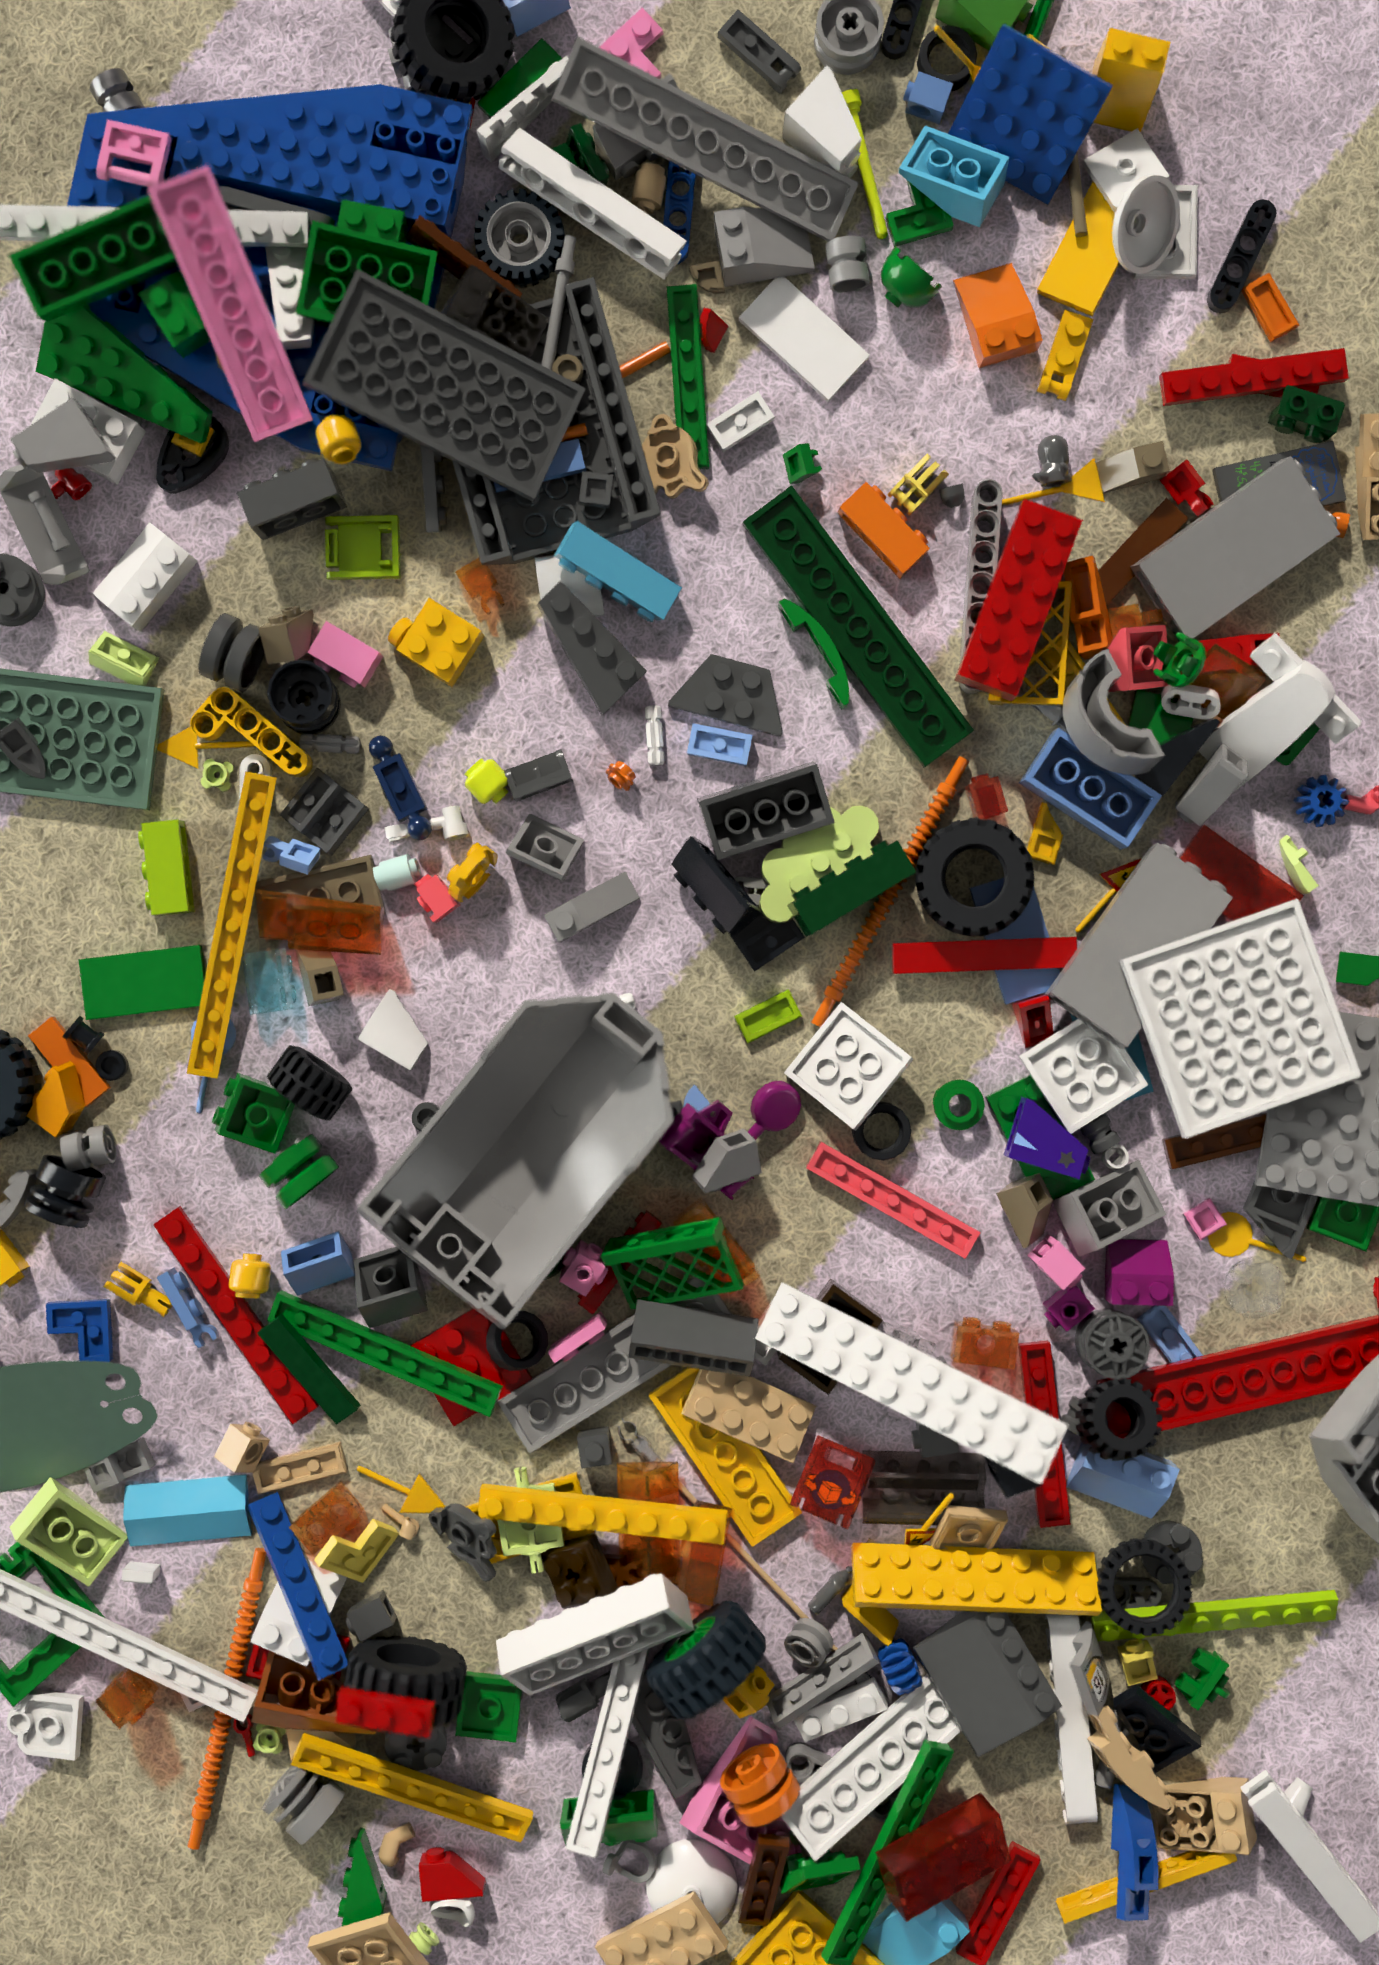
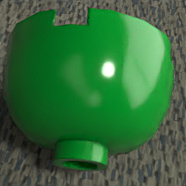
(907, 281)

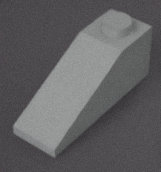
(591, 907)

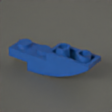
(1138, 1859)

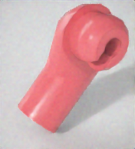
(1366, 805)

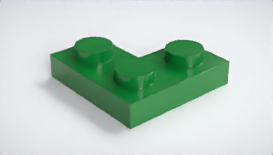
(917, 221)

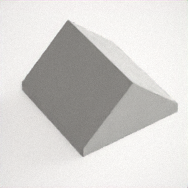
(545, 847)

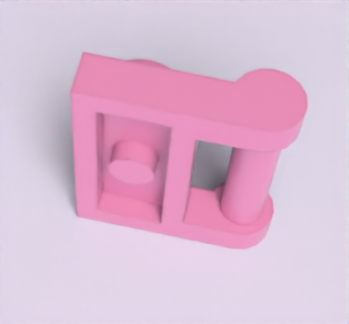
(133, 145)

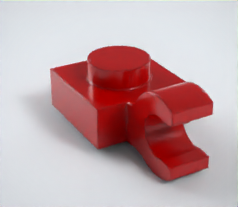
(1184, 484)

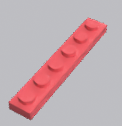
(893, 1200)

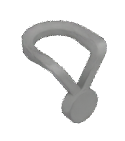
(611, 1861)

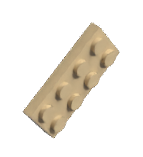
(750, 1412)
(668, 1936)

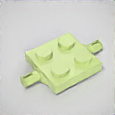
(528, 1537)

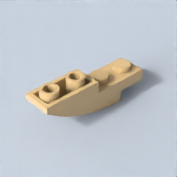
(1368, 476)
(1125, 1760)

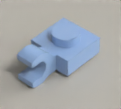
(292, 855)

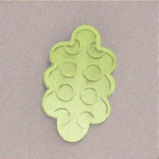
(812, 856)

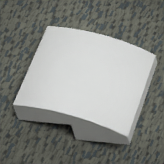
(550, 573)

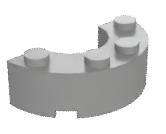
(1098, 730)

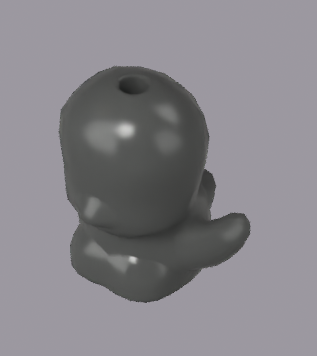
(1054, 461)

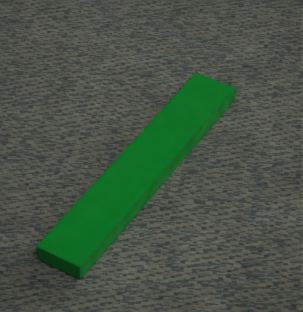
(687, 366)

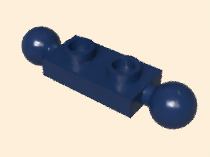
(400, 787)

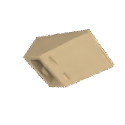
(1206, 1817)

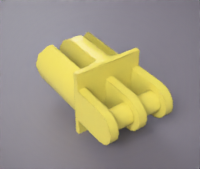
(916, 486)

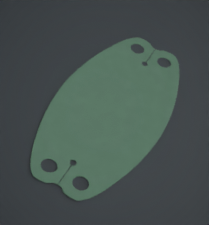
(56, 1418)

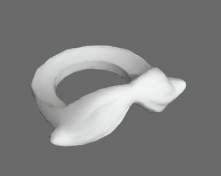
(464, 1916)

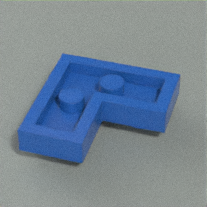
(88, 1319)

